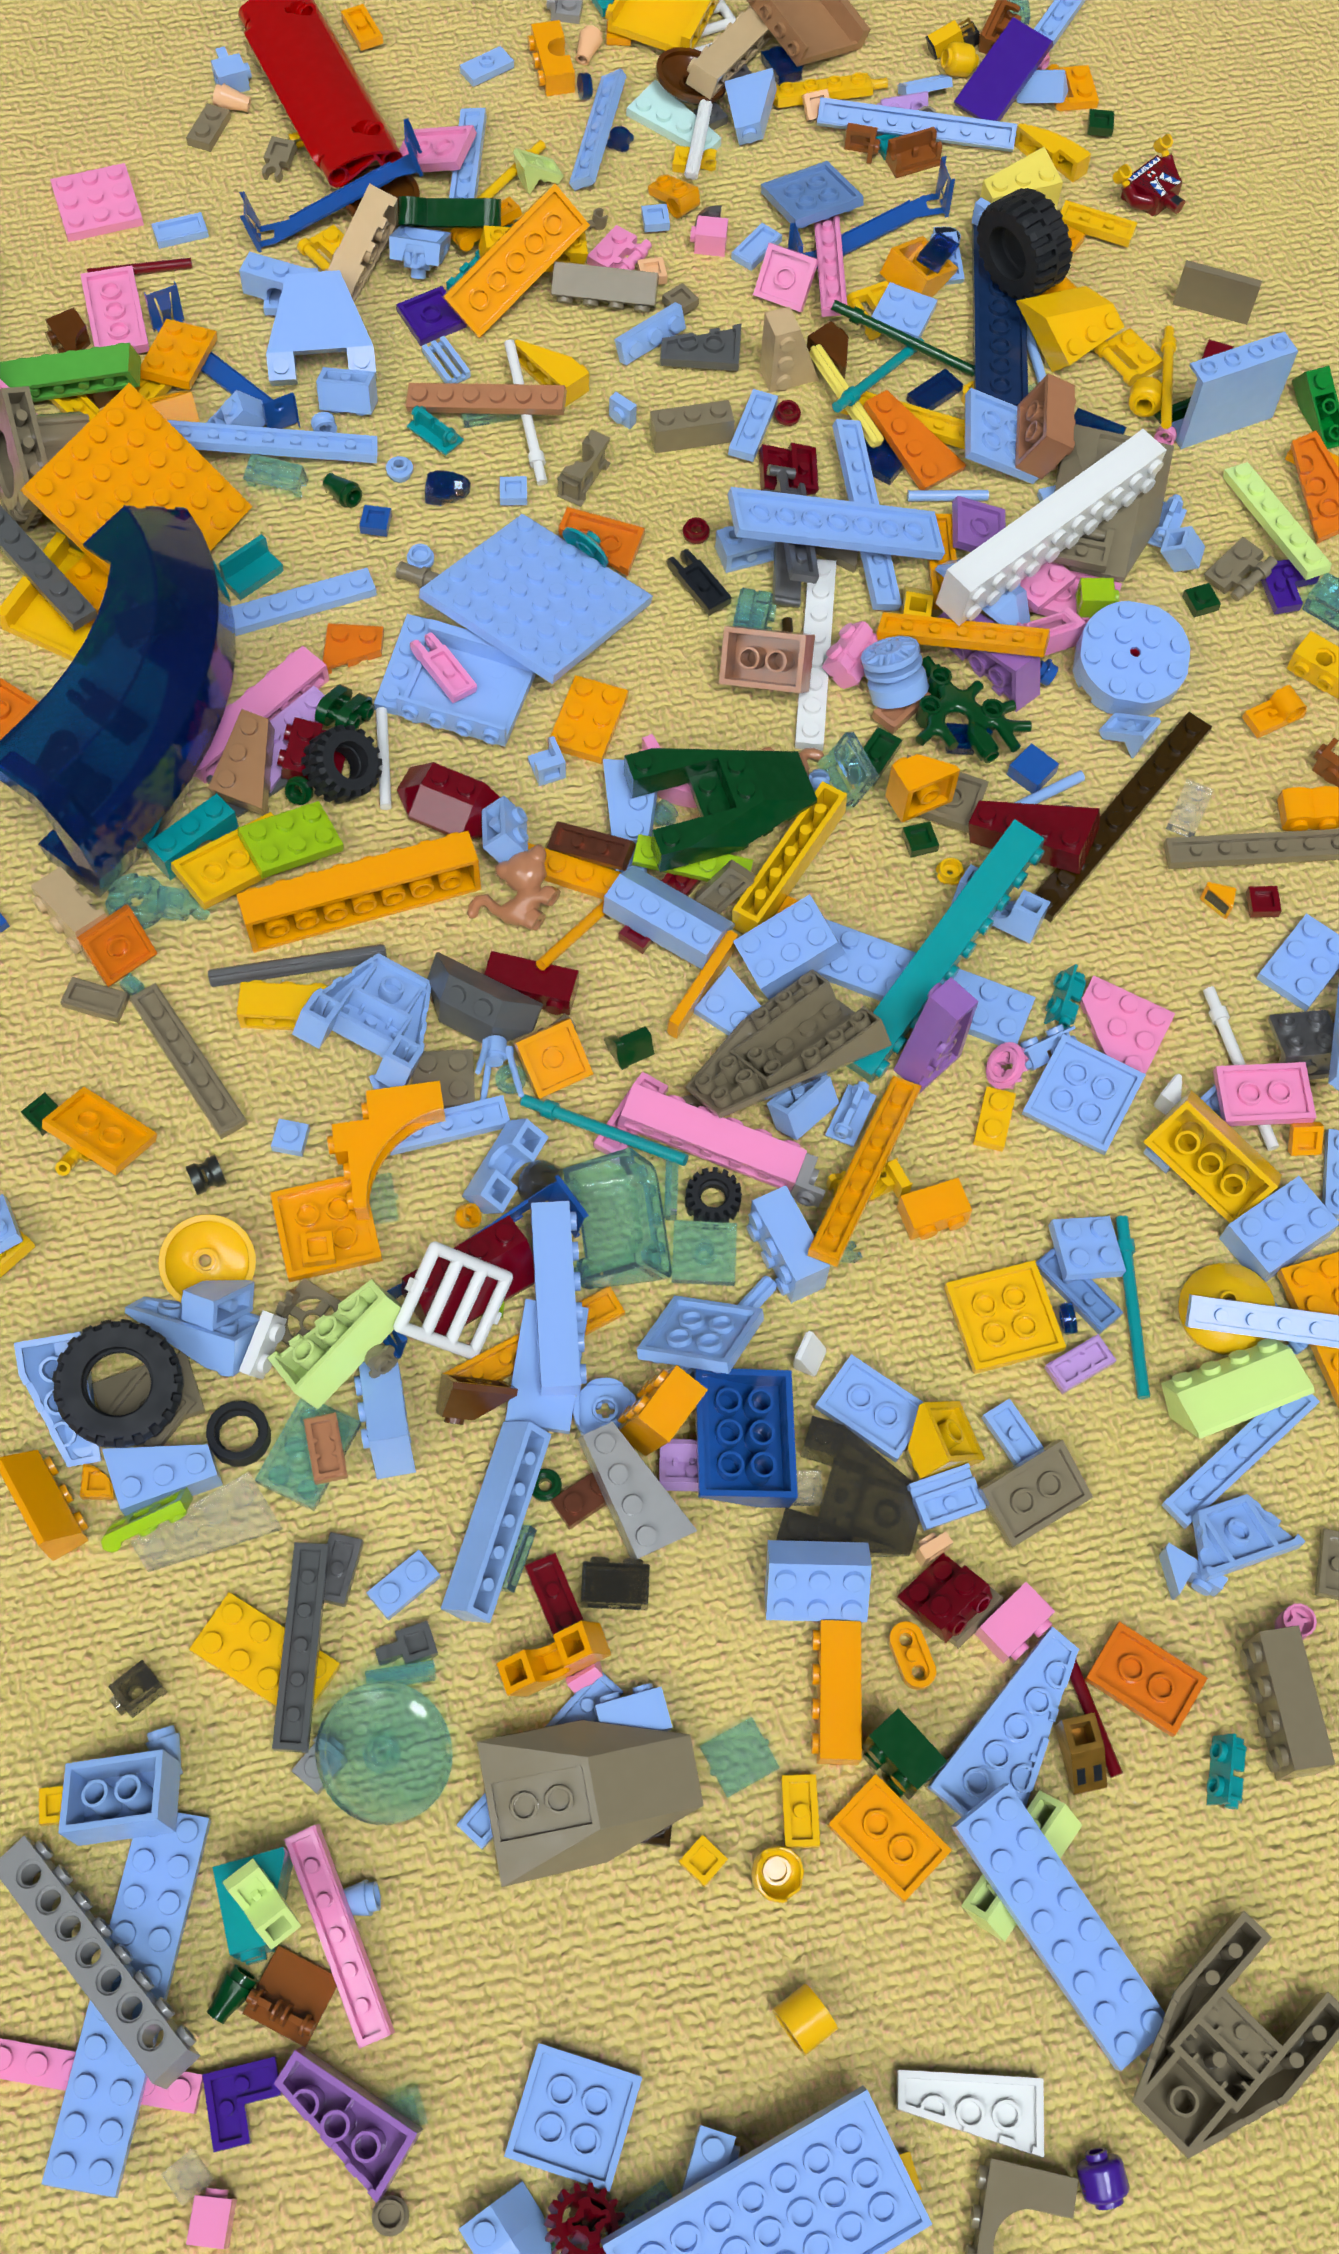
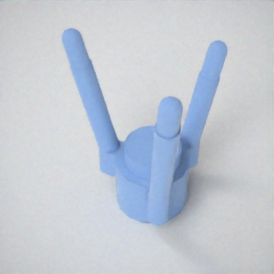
(493, 1054)

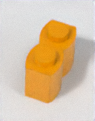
(1309, 808)

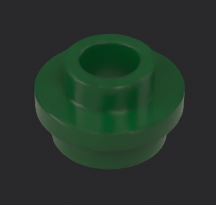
(293, 793)
(551, 1477)

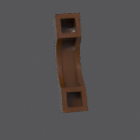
(70, 333)

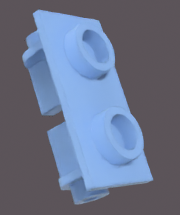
(1171, 518)
(1037, 1049)
(851, 1114)

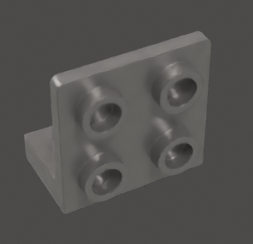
(1305, 1039)

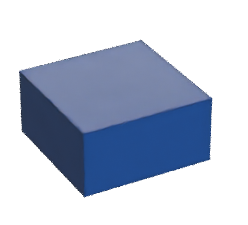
(1032, 769)

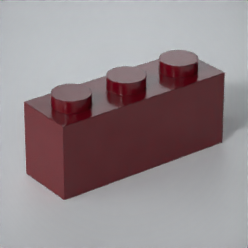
(552, 987)

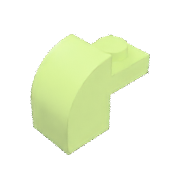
(262, 1903)

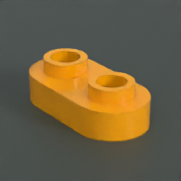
(912, 1656)

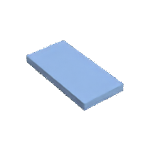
(546, 1412)

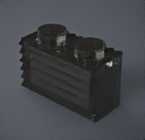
(615, 1584)

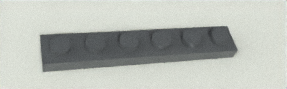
(44, 574)
(301, 1648)

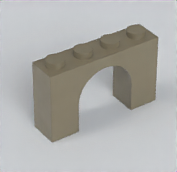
(1013, 2188)

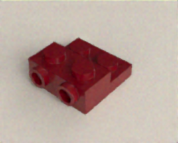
(298, 738)
(946, 1597)

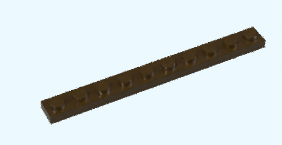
(1127, 809)

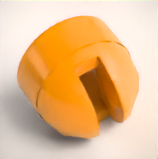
(468, 1211)

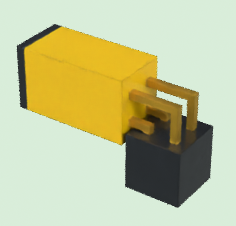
(952, 32)

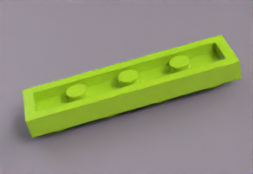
(701, 870)

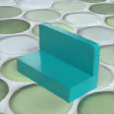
(249, 568)

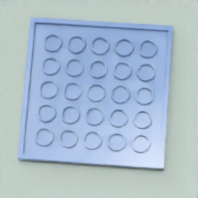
(536, 598)

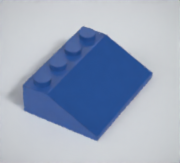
(746, 1438)

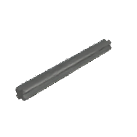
(293, 965)

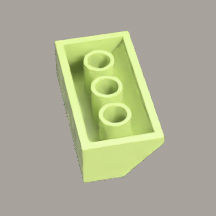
(1236, 1388)

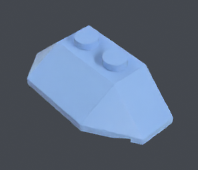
(1009, 609)

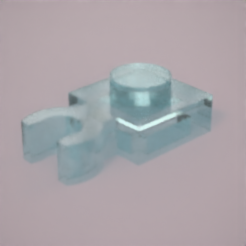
(177, 905)

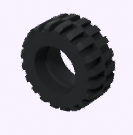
(1024, 243)
(93, 1345)

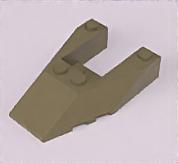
(1217, 2063)

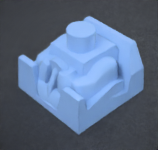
(419, 248)

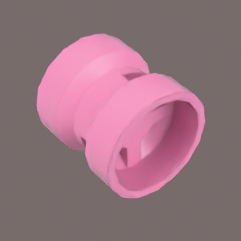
(1298, 1615)

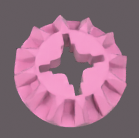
(1002, 1055)

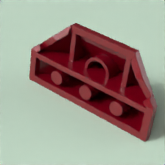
(445, 799)

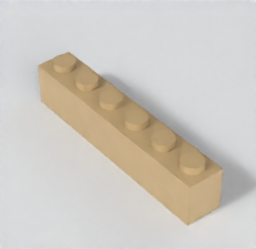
(728, 53)

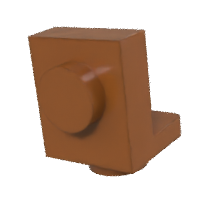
(862, 139)
(1327, 762)

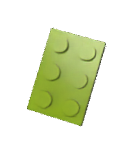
(290, 839)

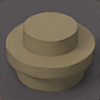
(390, 2215)

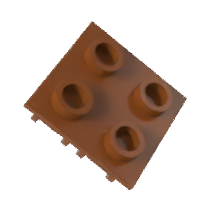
(291, 1996)

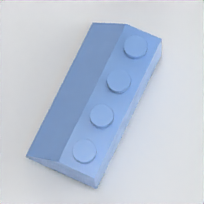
(665, 916)

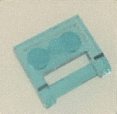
(855, 766)

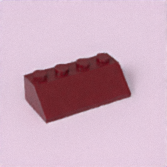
(499, 1245)

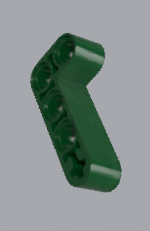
(449, 212)

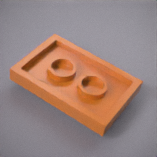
(1146, 1679)

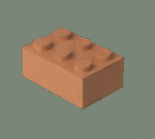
(1045, 426)
(766, 659)

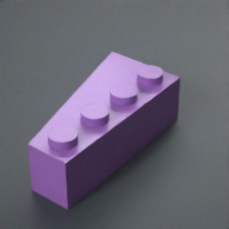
(1010, 673)
(937, 1034)
(349, 2119)

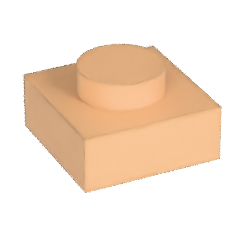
(811, 103)
(654, 265)
(932, 1547)

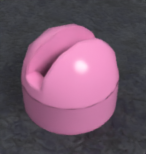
(1169, 438)

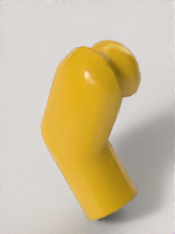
(69, 1161)

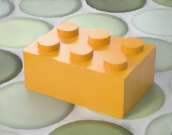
(661, 1409)

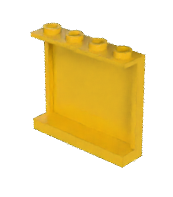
(661, 22)
(33, 618)

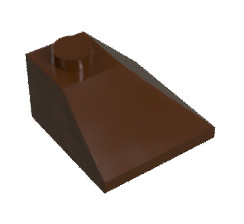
(470, 1397)

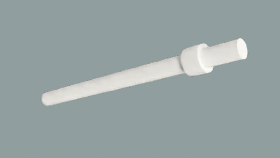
(536, 456)
(1220, 1017)

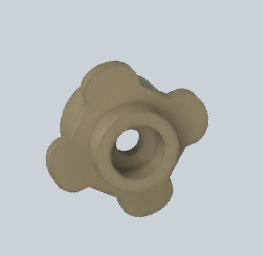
(380, 1360)

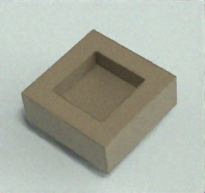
(682, 296)

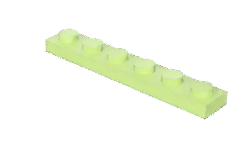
(1277, 521)

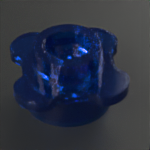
(620, 139)

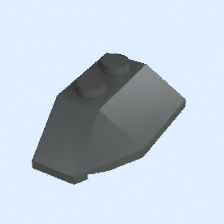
(479, 1003)

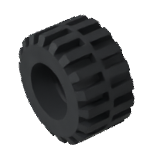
(361, 758)

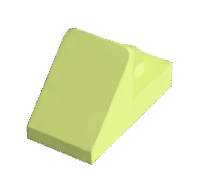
(535, 167)

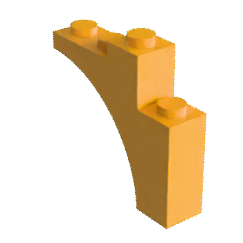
(387, 1120)

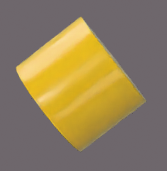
(805, 2019)

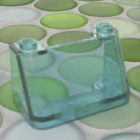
(625, 1223)

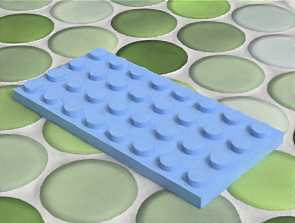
(808, 2191)

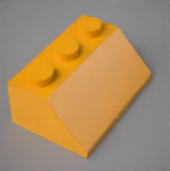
(44, 1502)

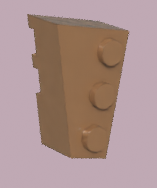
(246, 764)

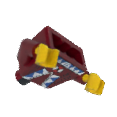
(1154, 184)

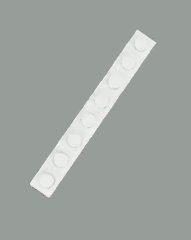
(817, 621)

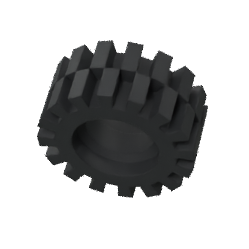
(713, 1180)

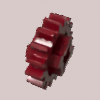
(588, 2208)

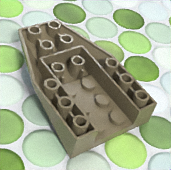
(1132, 523)
(785, 1046)
(582, 1793)

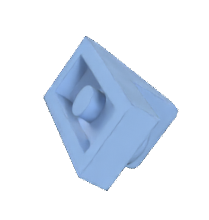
(1131, 729)
(1181, 1567)

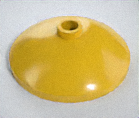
(210, 1234)
(1224, 1281)

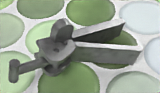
(791, 561)

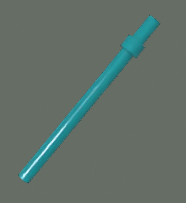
(853, 394)
(552, 1111)
(1127, 1249)

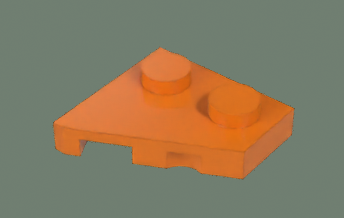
(351, 644)

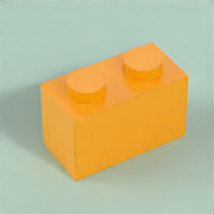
(934, 1209)

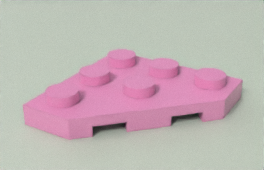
(1124, 1023)

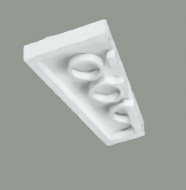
(986, 2106)

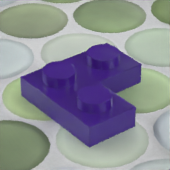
(1282, 587)
(227, 2095)

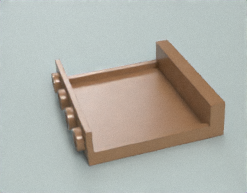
(813, 27)

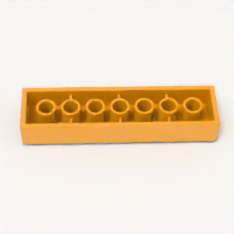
(360, 891)

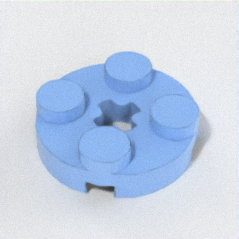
(591, 1399)

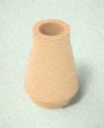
(589, 41)
(231, 99)

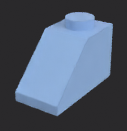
(217, 1302)

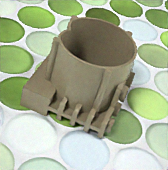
(27, 446)

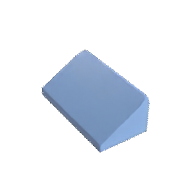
(1045, 87)

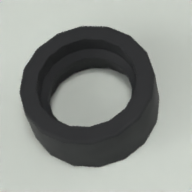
(231, 1410)

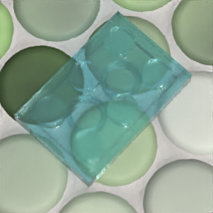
(289, 1463)

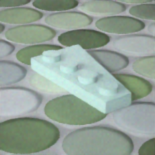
(668, 117)

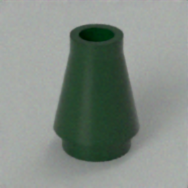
(344, 490)
(231, 1993)

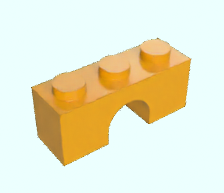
(549, 56)
(541, 1667)

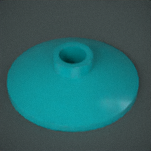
(587, 543)

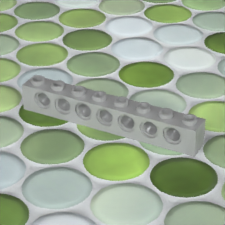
(176, 2051)

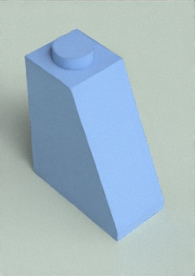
(751, 104)

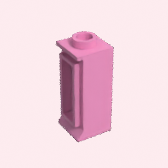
(1064, 629)

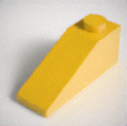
(553, 369)

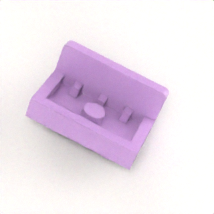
(679, 1465)

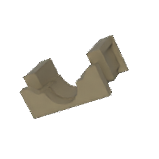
(578, 478)

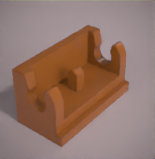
(996, 23)
(913, 152)

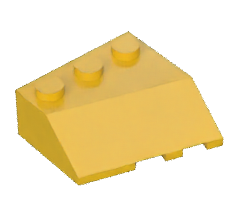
(1069, 323)

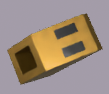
(1082, 1753)

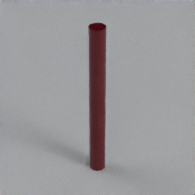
(151, 267)
(1088, 1706)

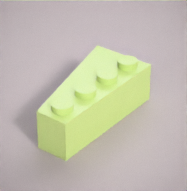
(337, 1345)

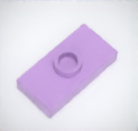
(1080, 1364)

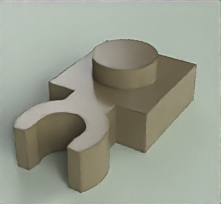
(278, 155)

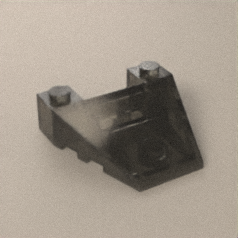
(862, 1498)

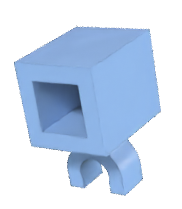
(231, 70)

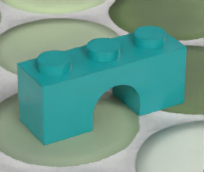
(204, 823)

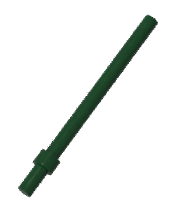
(857, 315)

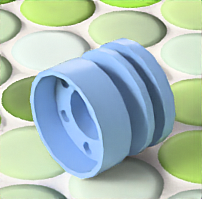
(894, 672)

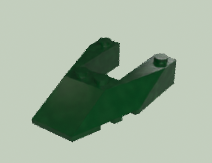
(734, 791)

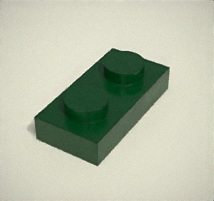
(882, 749)

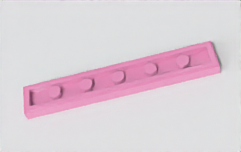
(830, 264)
(339, 1936)

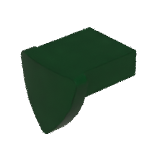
(630, 1047)

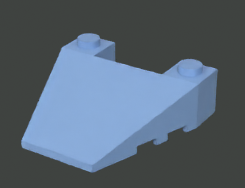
(316, 318)
(376, 1008)

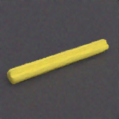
(839, 385)

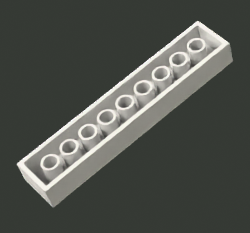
(1050, 527)

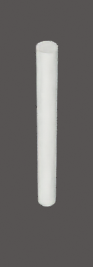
(383, 745)

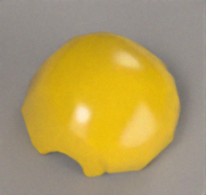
(777, 1873)

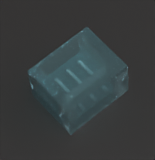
(131, 984)

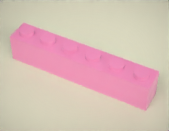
(268, 699)
(712, 1138)

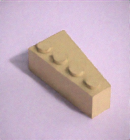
(365, 238)

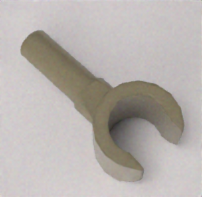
(598, 221)

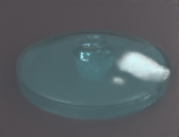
(383, 1753)

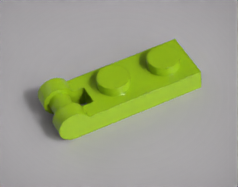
(147, 1519)

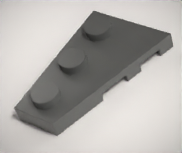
(706, 351)

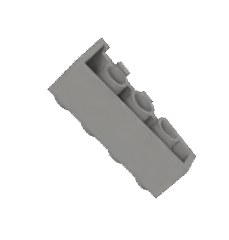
(634, 1496)

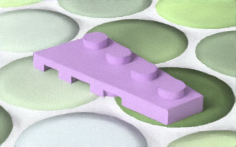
(303, 708)

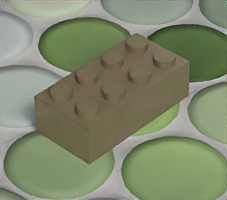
(1286, 1703)

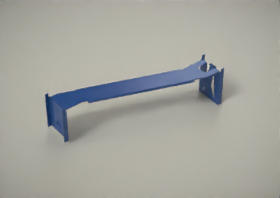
(336, 200)
(889, 220)
(277, 412)
(554, 1192)

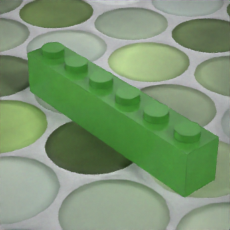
(74, 372)

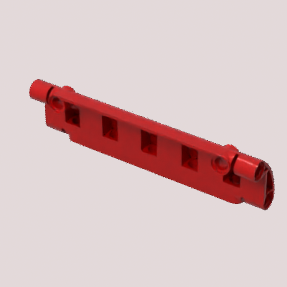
(318, 87)

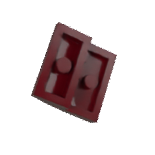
(797, 456)

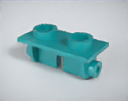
(433, 431)
(1068, 986)
(1226, 1756)

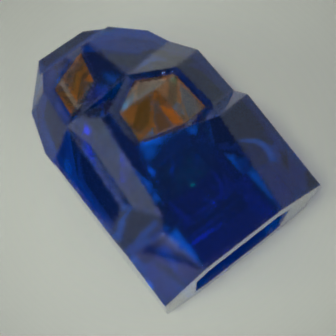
(445, 487)

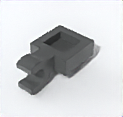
(412, 1644)

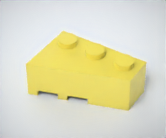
(1030, 172)

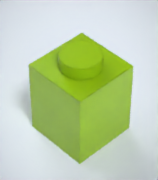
(1094, 595)

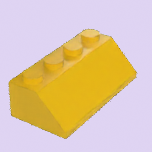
(1212, 1158)

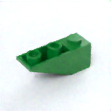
(1319, 403)

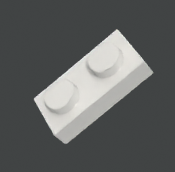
(266, 1336)

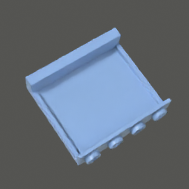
(1236, 389)
(473, 714)

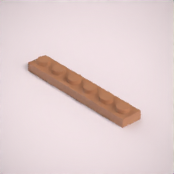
(487, 398)

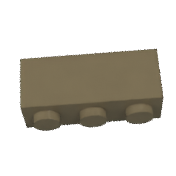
(691, 426)

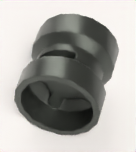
(212, 1171)

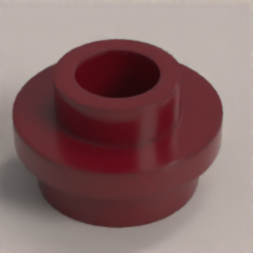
(787, 413)
(696, 525)

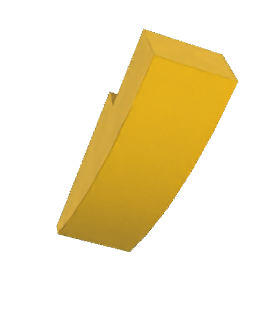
(1065, 154)

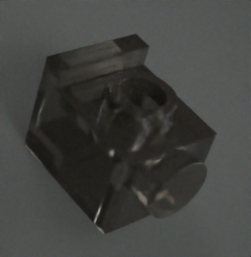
(137, 1677)

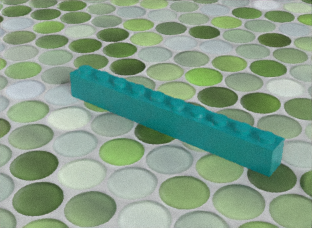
(953, 940)

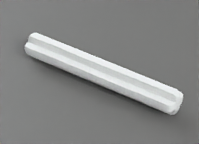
(698, 139)

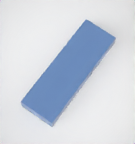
(1084, 1294)

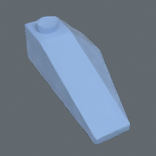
(215, 1350)
(35, 1366)
(508, 2226)

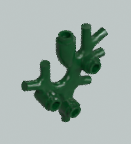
(947, 699)

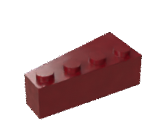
(1066, 829)

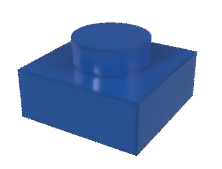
(375, 520)

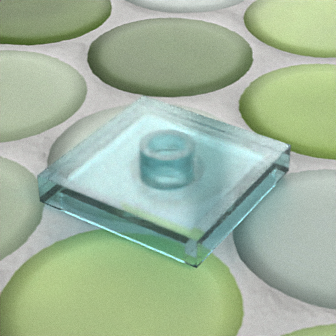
(704, 1253)

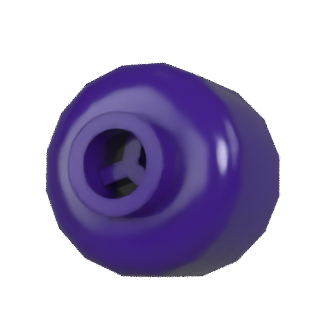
(1102, 2179)

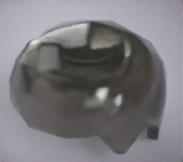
(536, 1177)

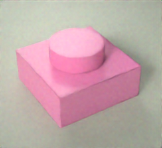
(584, 1677)

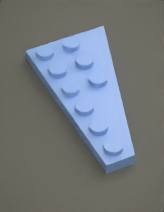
(1012, 1732)

